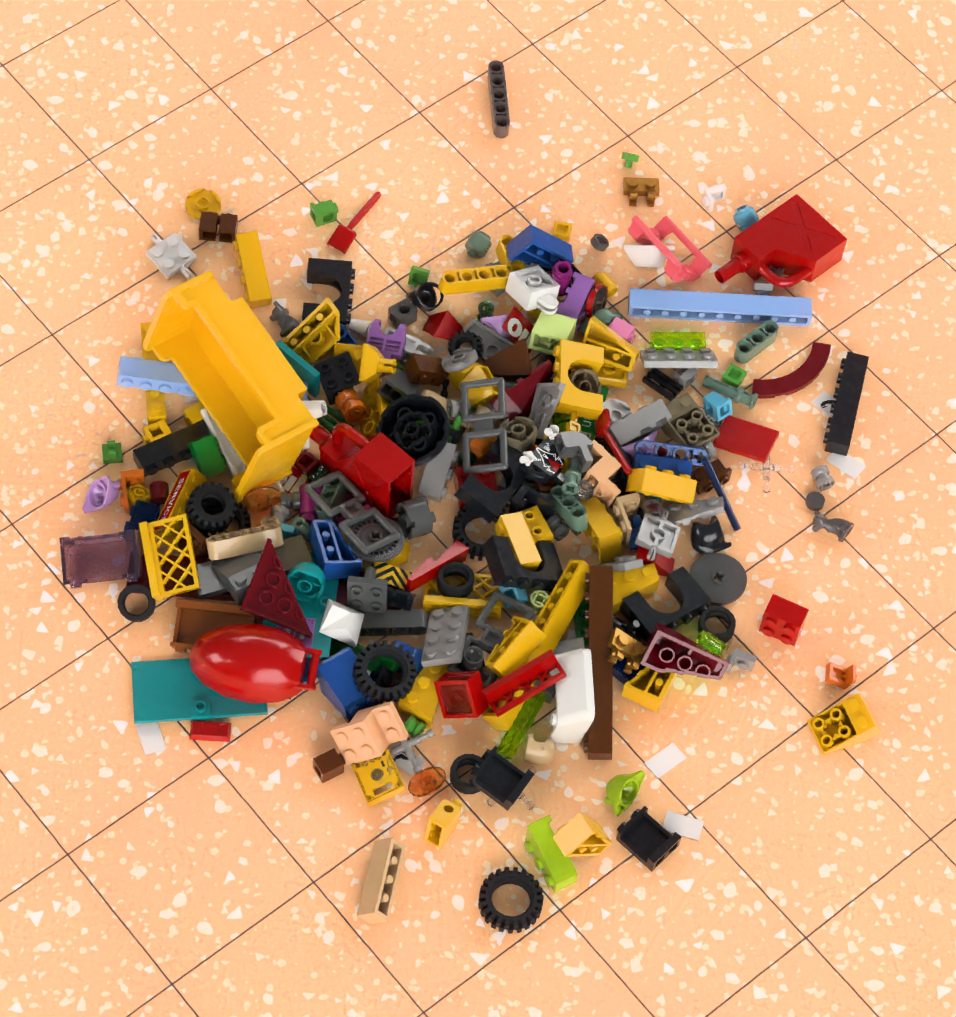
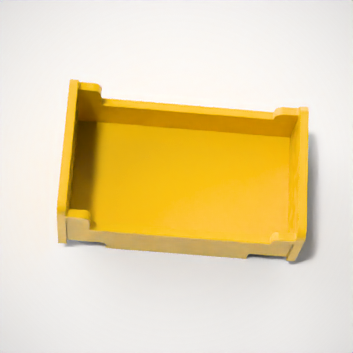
(235, 376)

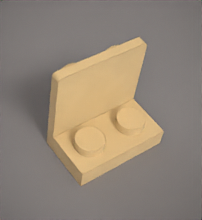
(624, 508)

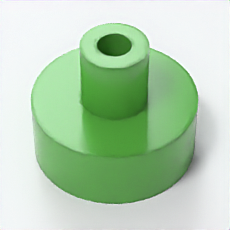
(630, 158)

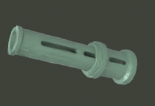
(737, 394)
(572, 477)

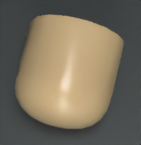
(539, 752)

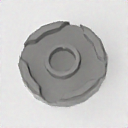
(460, 360)

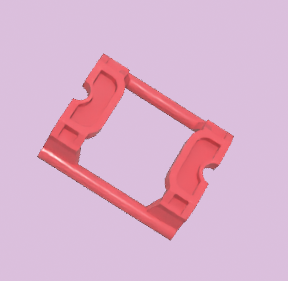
(673, 268)

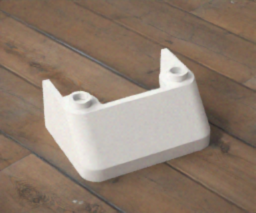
(573, 697)

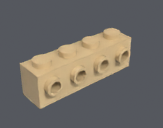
(381, 881)

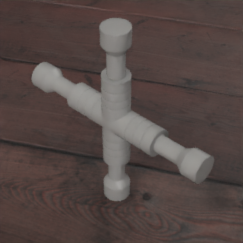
(406, 747)

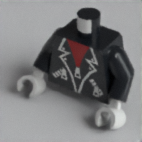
(544, 460)

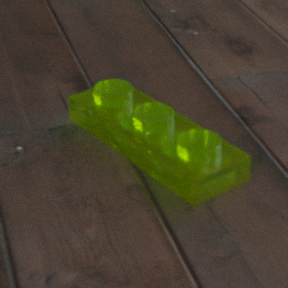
(677, 340)

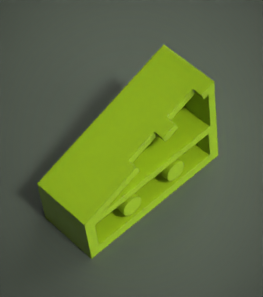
(548, 857)

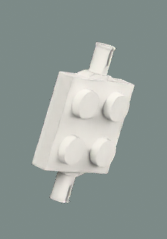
(171, 256)

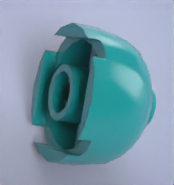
(306, 580)

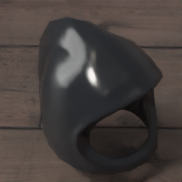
(425, 296)
(708, 538)

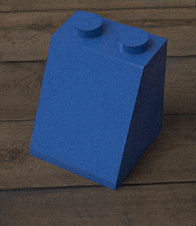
(337, 683)

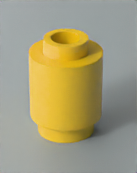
(605, 279)

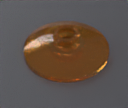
(261, 499)
(427, 781)

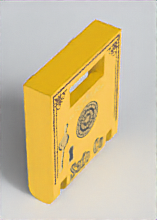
(377, 773)

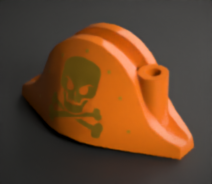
(481, 446)

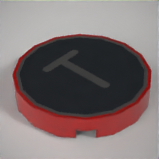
(596, 299)

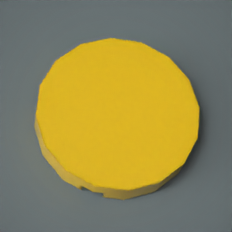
(203, 201)

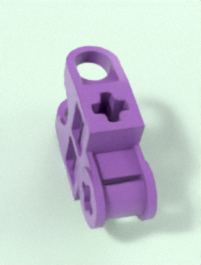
(391, 345)

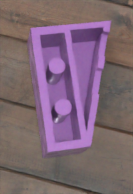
(576, 298)

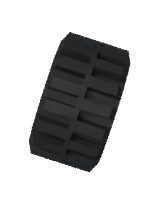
(217, 495)

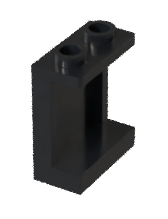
(499, 778)
(647, 839)

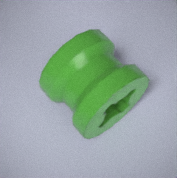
(414, 726)

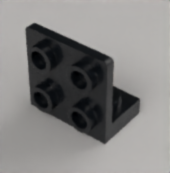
(337, 375)
(529, 497)

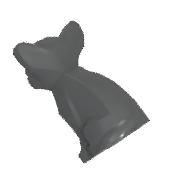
(283, 319)
(836, 526)

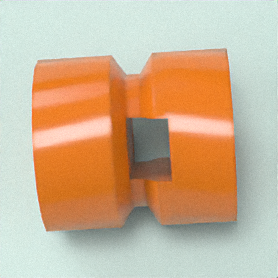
(351, 406)

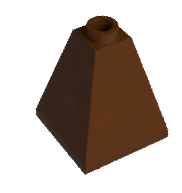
(511, 362)

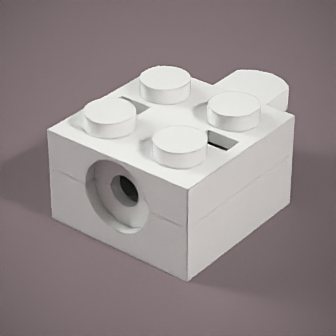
(533, 289)

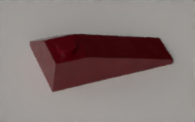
(521, 396)
(678, 654)

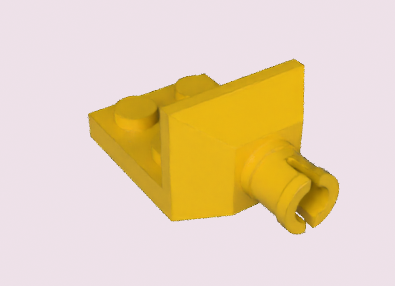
(367, 361)

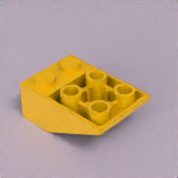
(844, 725)

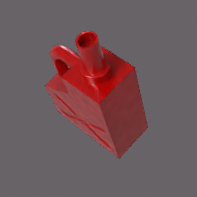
(788, 239)
(371, 463)

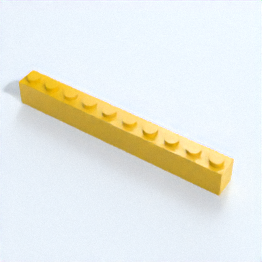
(553, 623)

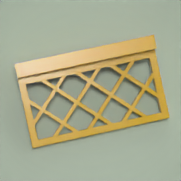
(153, 562)
(433, 602)

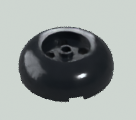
(403, 416)

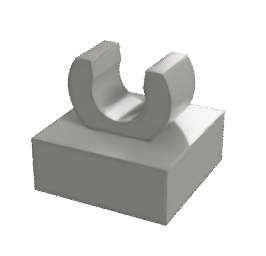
(762, 288)
(687, 378)

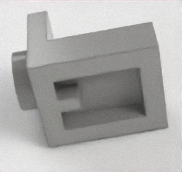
(741, 659)

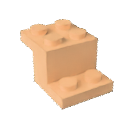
(600, 475)
(369, 733)

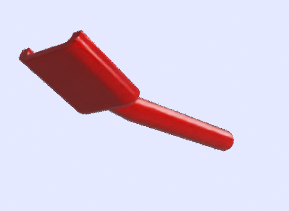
(343, 235)
(601, 426)

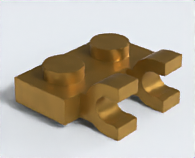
(641, 187)
(625, 646)

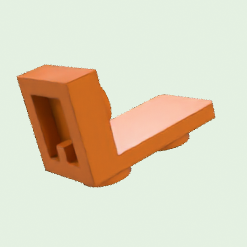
(128, 479)

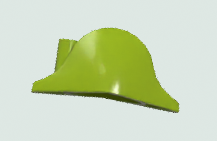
(623, 790)

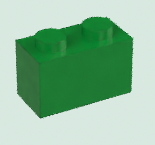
(207, 455)

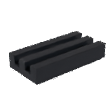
(664, 382)

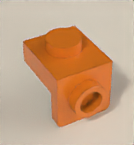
(840, 676)

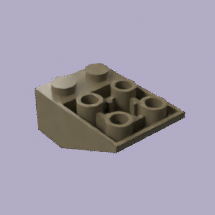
(688, 423)

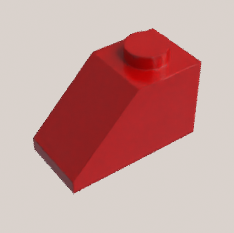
(663, 564)

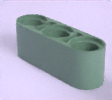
(756, 342)
(333, 494)
(569, 509)

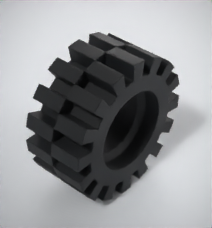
(465, 337)

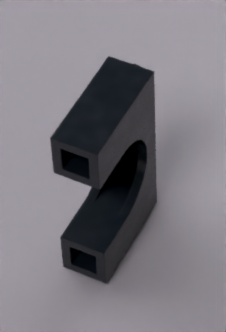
(336, 274)
(488, 502)
(509, 573)
(688, 594)

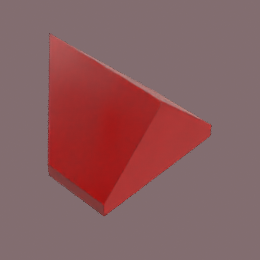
(442, 325)

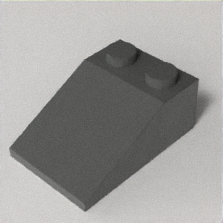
(236, 574)

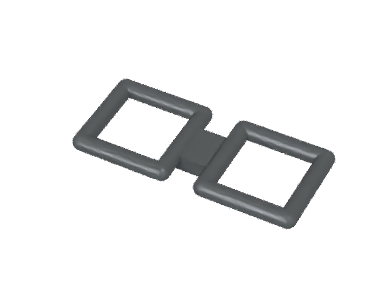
(484, 425)
(352, 511)
(491, 635)

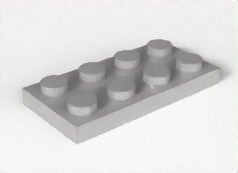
(678, 358)
(445, 636)

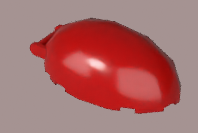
(253, 663)

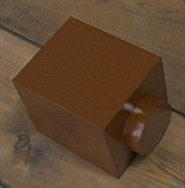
(329, 765)

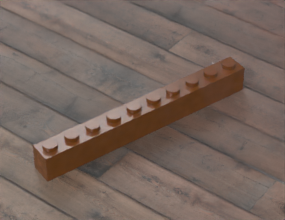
(600, 627)

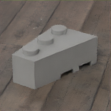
(640, 423)
(438, 473)

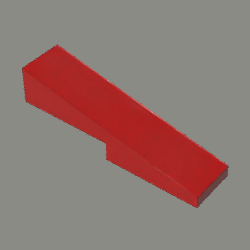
(429, 569)

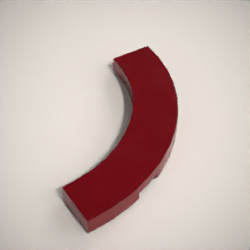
(796, 380)

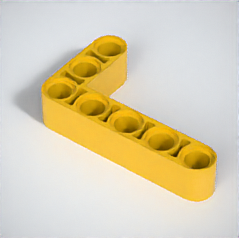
(481, 278)

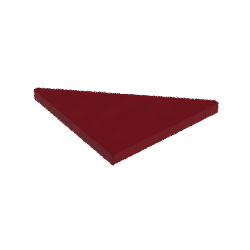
(272, 595)

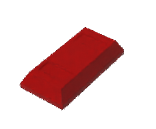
(210, 731)

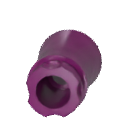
(562, 275)
(307, 505)

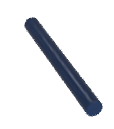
(720, 492)

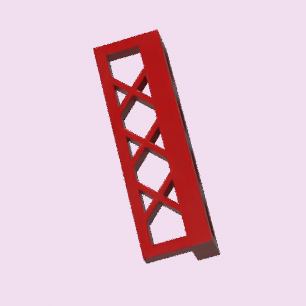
(521, 680)

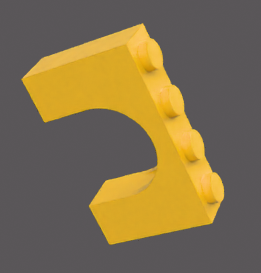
(571, 356)

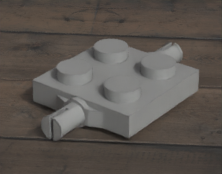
(657, 535)

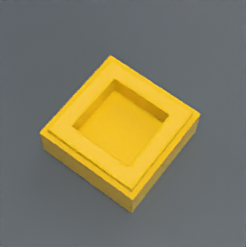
(562, 230)

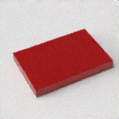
(746, 439)

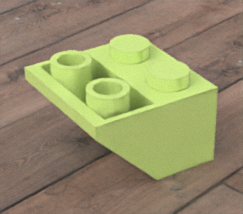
(550, 330)

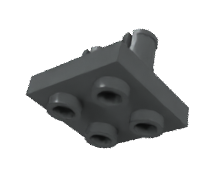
(367, 592)

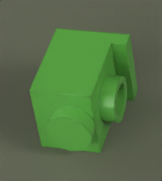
(323, 212)

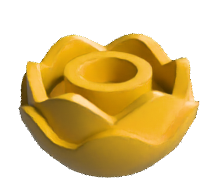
(138, 492)

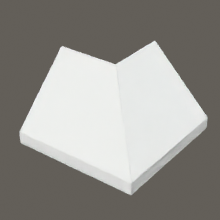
(646, 255)
(341, 623)

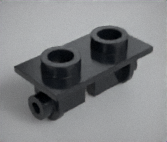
(400, 598)
(385, 677)

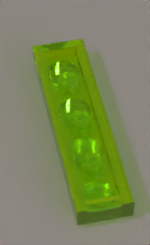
(522, 723)

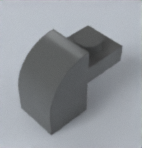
(577, 446)

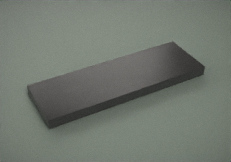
(290, 553)

